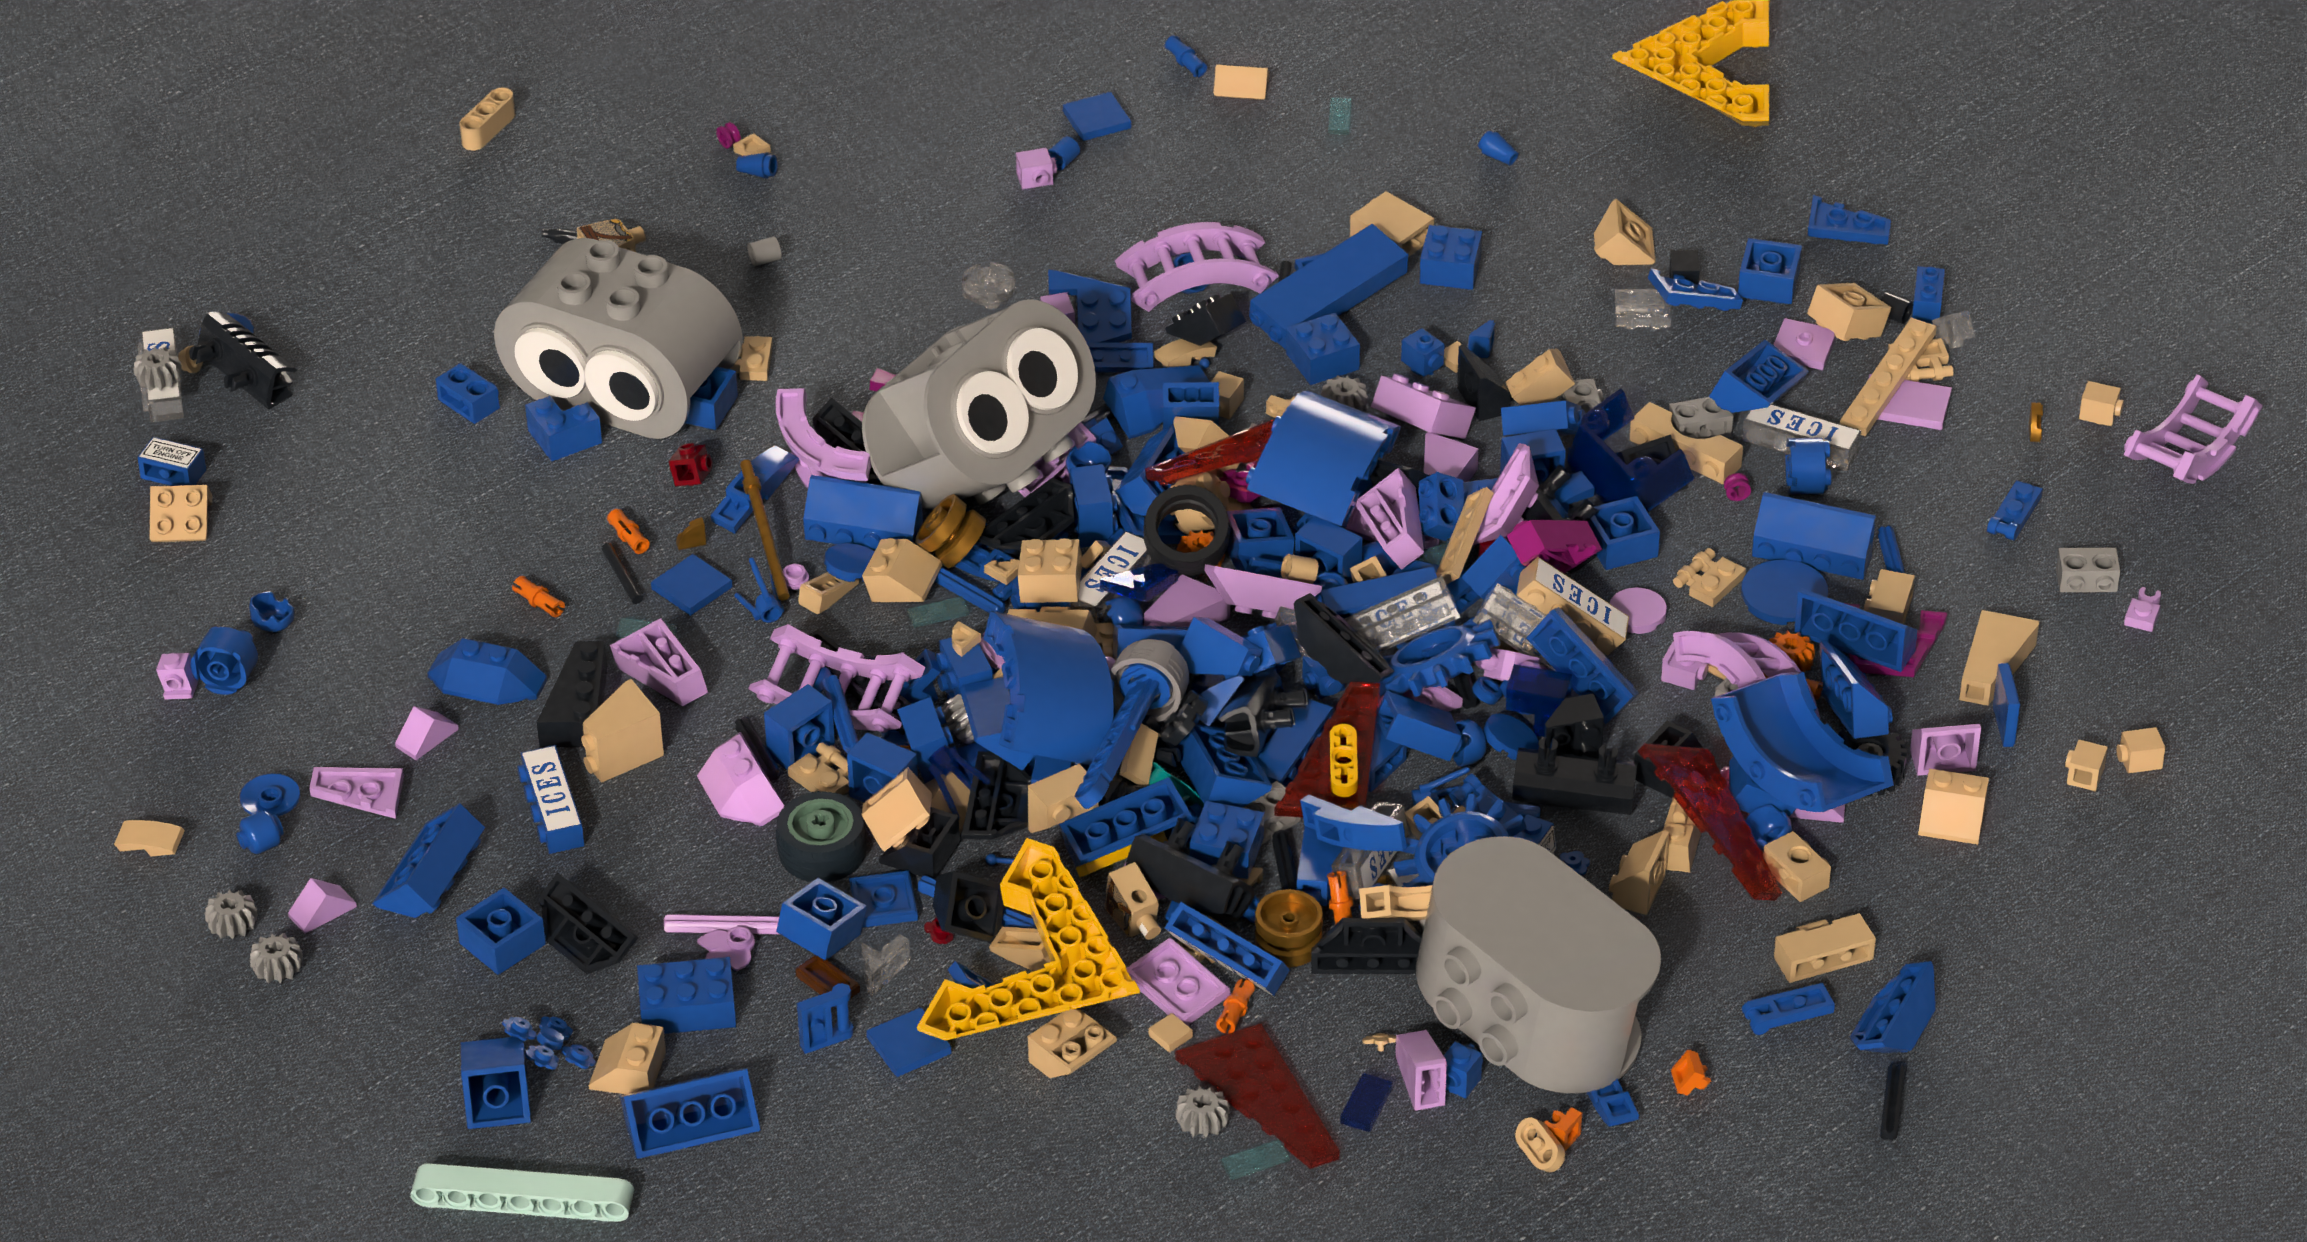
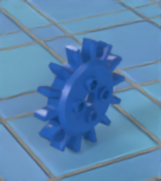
(1439, 656)
(1450, 834)

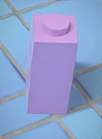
(1449, 457)
(1184, 601)
(1422, 1069)

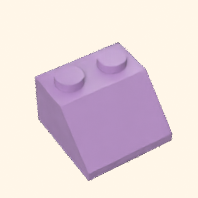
(1945, 748)

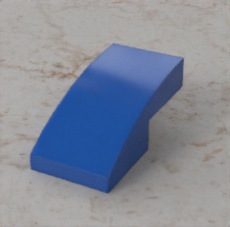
(1574, 490)
(977, 558)
(1613, 1104)

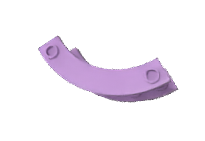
(1193, 239)
(811, 449)
(2204, 459)
(1736, 655)
(850, 663)

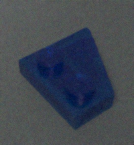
(1141, 582)

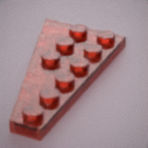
(1237, 448)
(1359, 709)
(1711, 807)
(1262, 1088)

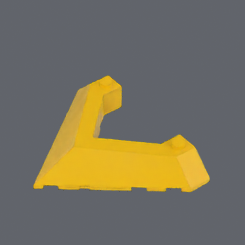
(1687, 50)
(1082, 959)

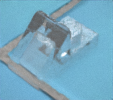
(884, 965)

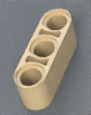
(487, 118)

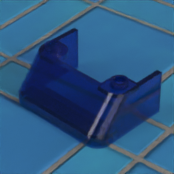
(1608, 473)

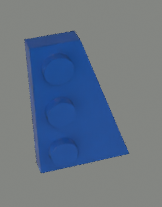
(1841, 224)
(1682, 291)

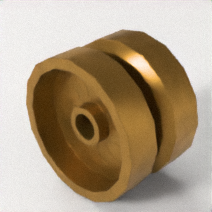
(950, 531)
(1288, 926)

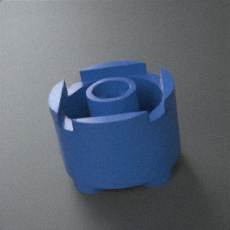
(1807, 465)
(224, 659)

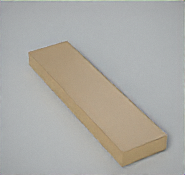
(1464, 535)

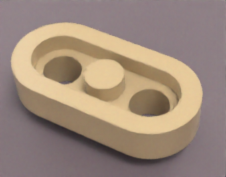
(1542, 1147)

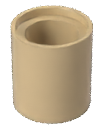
(1299, 568)

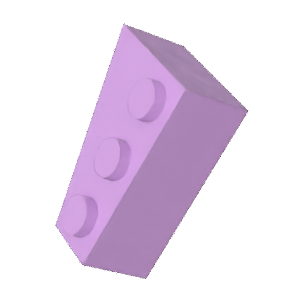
(1421, 407)
(1394, 517)

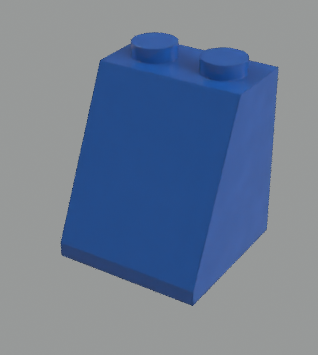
(495, 1082)

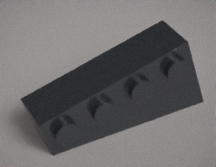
(574, 696)

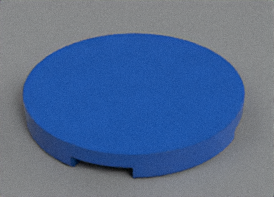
(1773, 587)

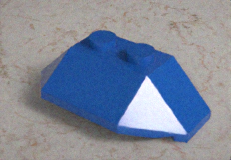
(486, 673)
(1898, 1011)

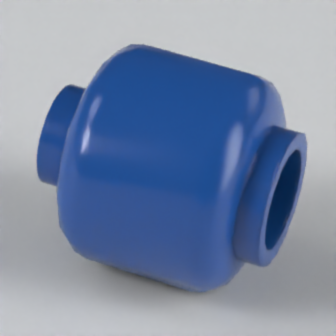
(260, 832)

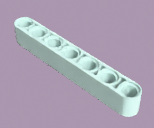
(522, 1192)

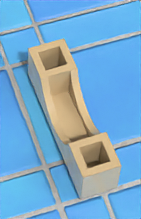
(1711, 457)
(1395, 902)

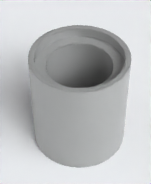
(764, 251)

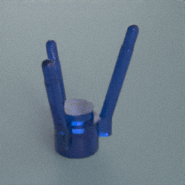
(945, 762)

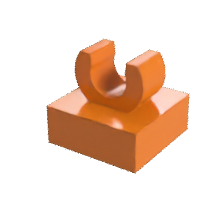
(1689, 1073)
(1567, 1127)

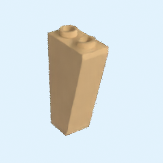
(1996, 641)

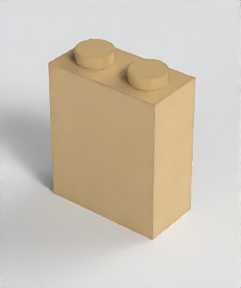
(1396, 219)

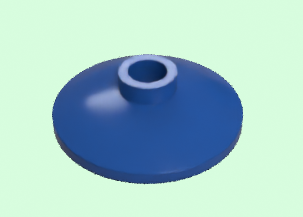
(270, 793)

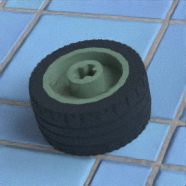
(821, 836)

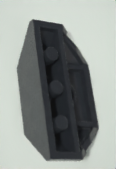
(840, 429)
(1036, 516)
(1337, 644)
(996, 807)
(583, 927)
(1367, 947)

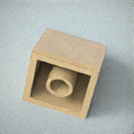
(622, 733)

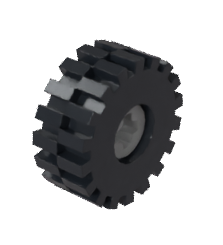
(1882, 745)

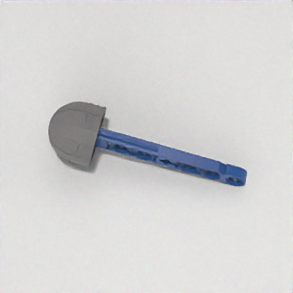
(1147, 680)

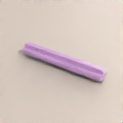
(707, 923)

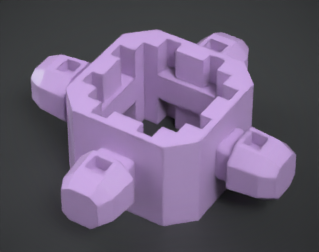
(1502, 663)

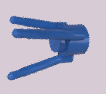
(767, 605)
(1427, 789)

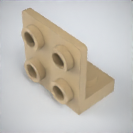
(179, 513)

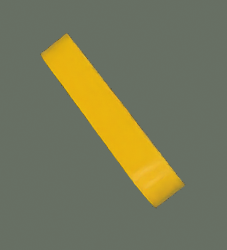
(1338, 769)

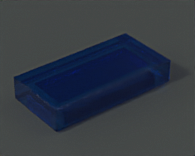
(1366, 1102)

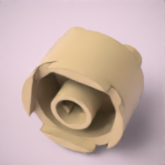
(1193, 520)

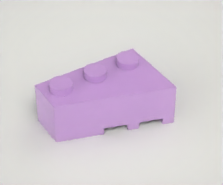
(660, 663)

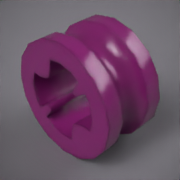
(728, 135)
(1740, 493)

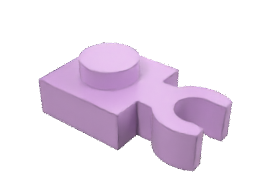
(2144, 611)

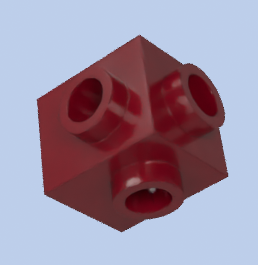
(690, 464)

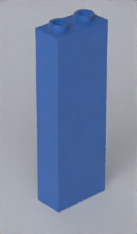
(1330, 283)

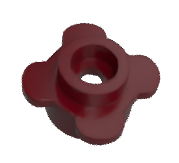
(936, 933)

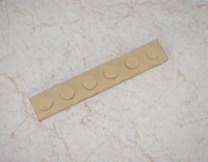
(1888, 375)

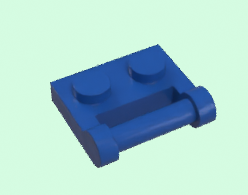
(816, 1019)

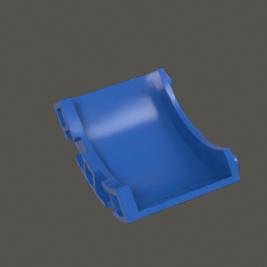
(1321, 456)
(1056, 688)
(1790, 750)

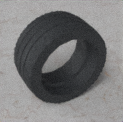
(1179, 499)

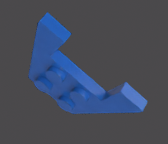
(1102, 306)

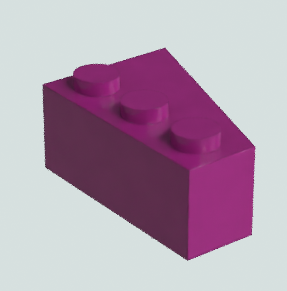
(1557, 542)

